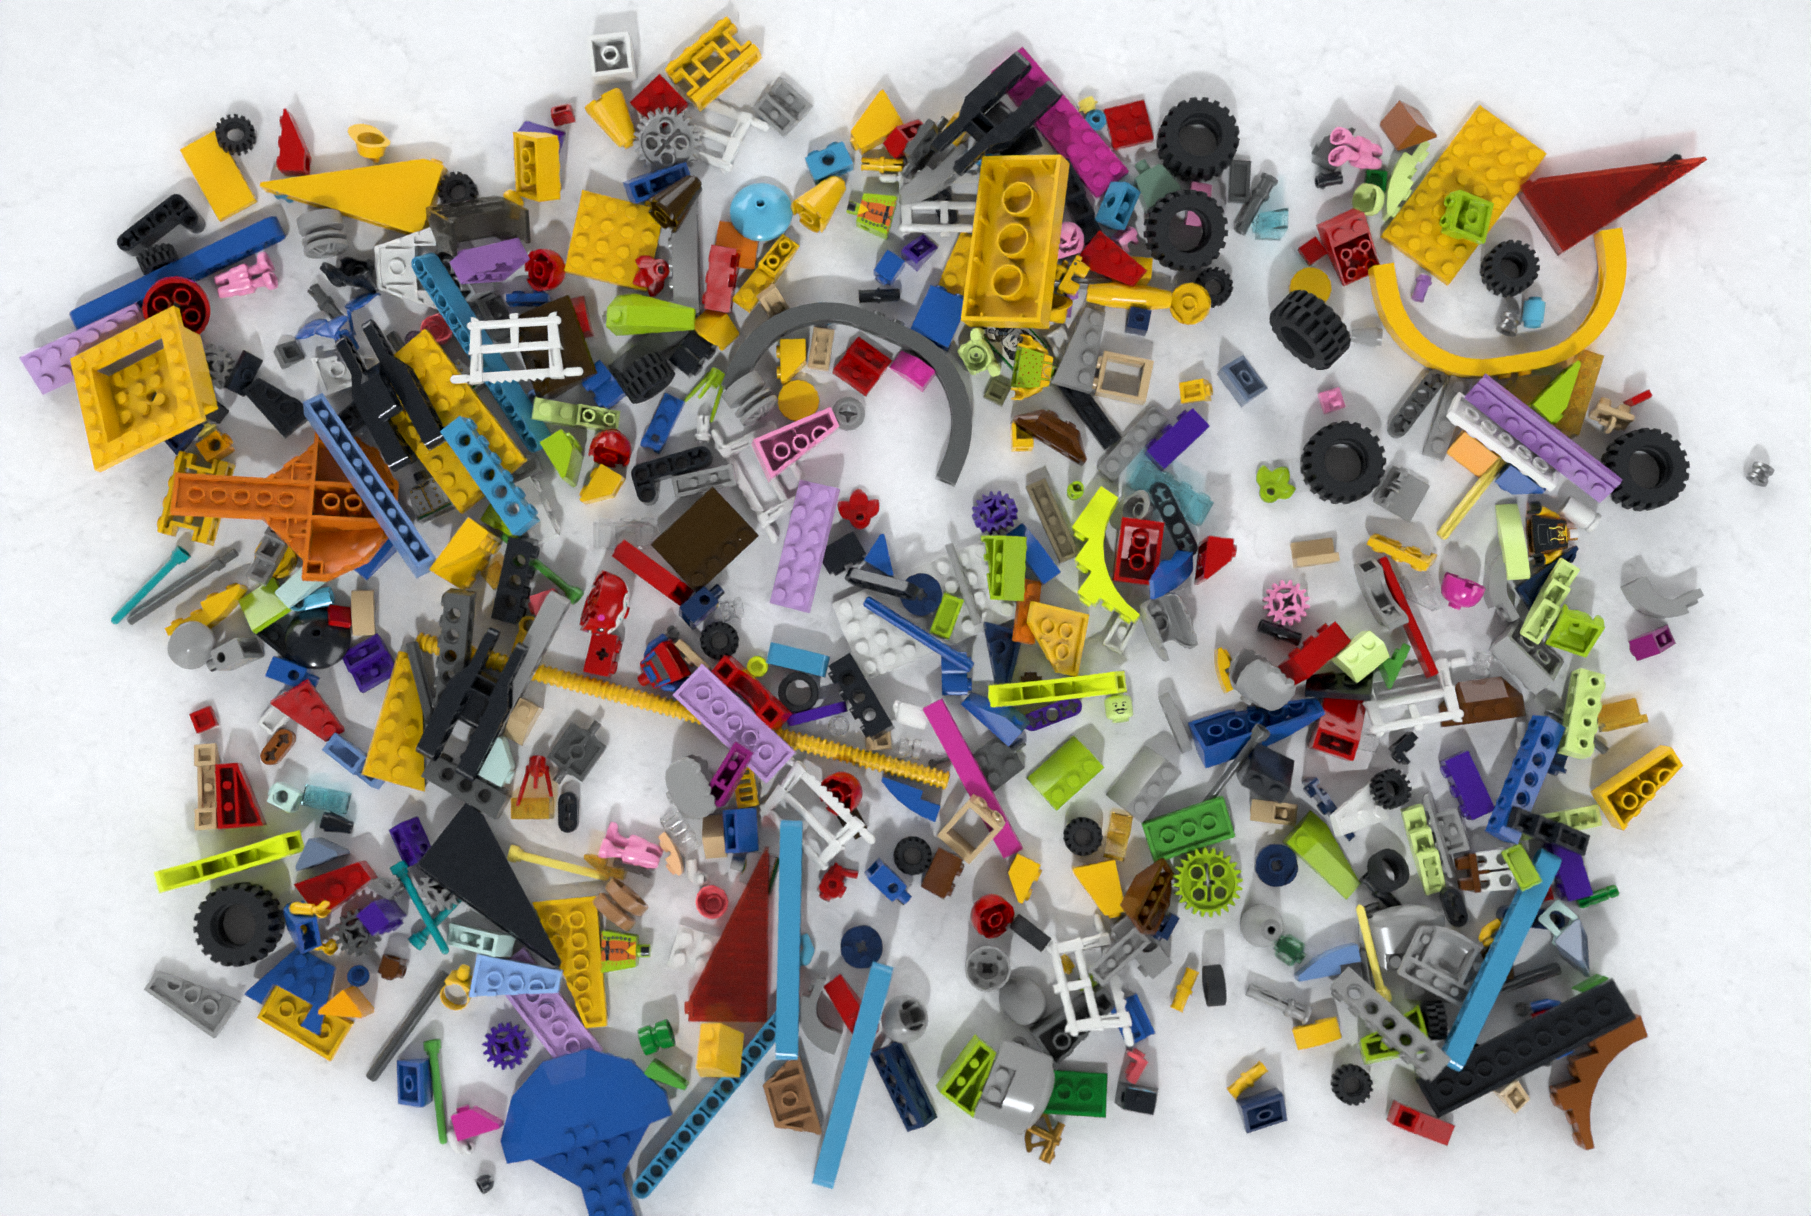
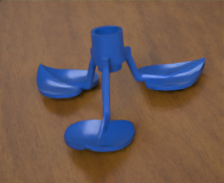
(332, 328)

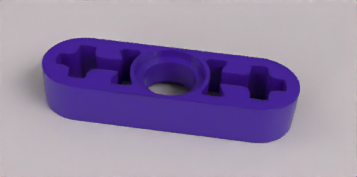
(817, 713)
(1069, 713)

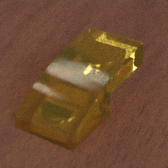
(1117, 836)
(601, 865)

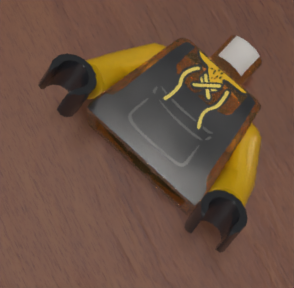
(1546, 534)

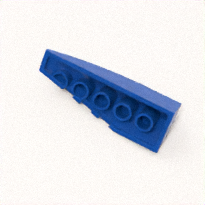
(1225, 734)

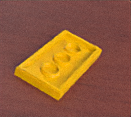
(218, 177)
(287, 1013)

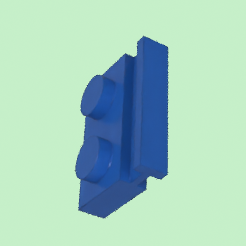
(1141, 1026)

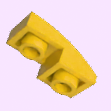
(1222, 661)
(1317, 1033)

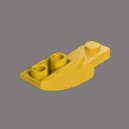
(767, 273)
(215, 608)

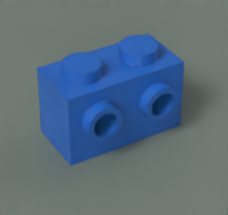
(740, 830)

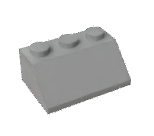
(470, 292)
(1531, 663)
(1143, 784)

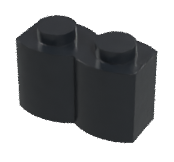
(692, 354)
(842, 553)

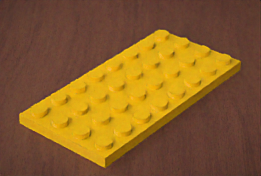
(1482, 160)
(451, 401)

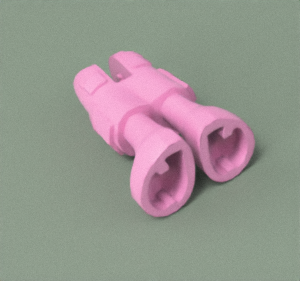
(1360, 152)
(241, 276)
(637, 850)

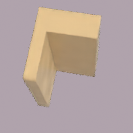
(1313, 553)

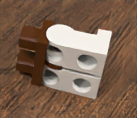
(1480, 874)

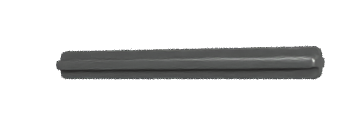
(407, 1027)

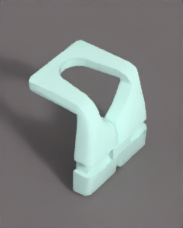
(1547, 922)

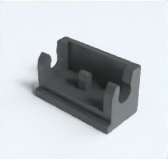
(493, 308)

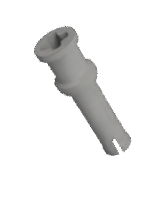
(1288, 1007)

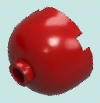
(545, 269)
(611, 448)
(845, 788)
(991, 915)

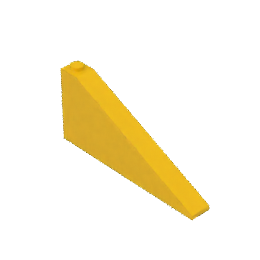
(380, 195)

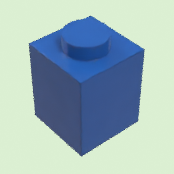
(888, 268)

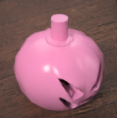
(1070, 240)

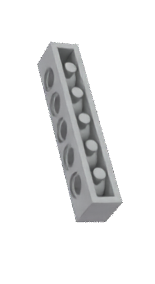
(1402, 1027)

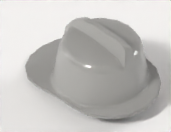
(1134, 506)

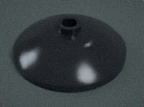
(319, 650)

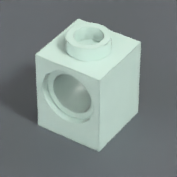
(294, 797)

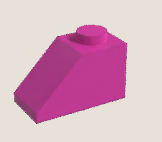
(913, 370)
(473, 1122)

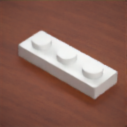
(1121, 631)

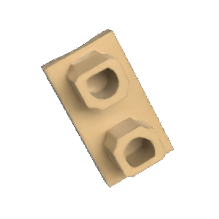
(1610, 417)

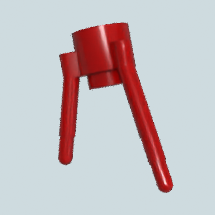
(536, 768)

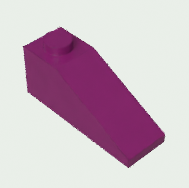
(730, 774)

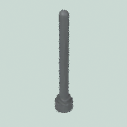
(1259, 734)

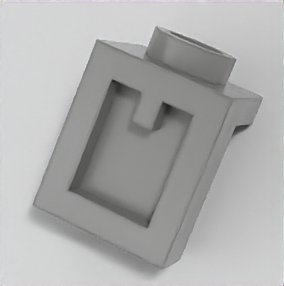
(383, 887)

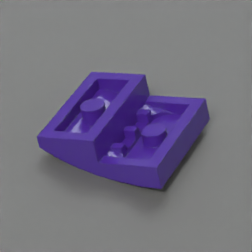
(369, 663)

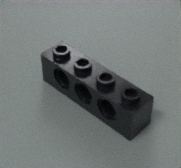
(502, 608)
(846, 667)

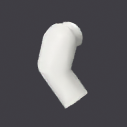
(695, 875)
(462, 1147)

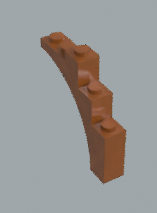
(1587, 1068)

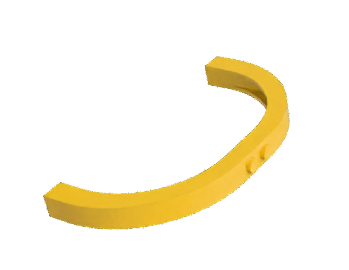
(1610, 287)

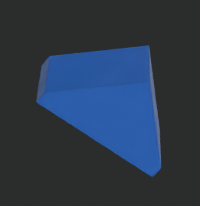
(879, 557)

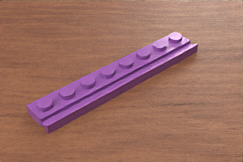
(1543, 438)

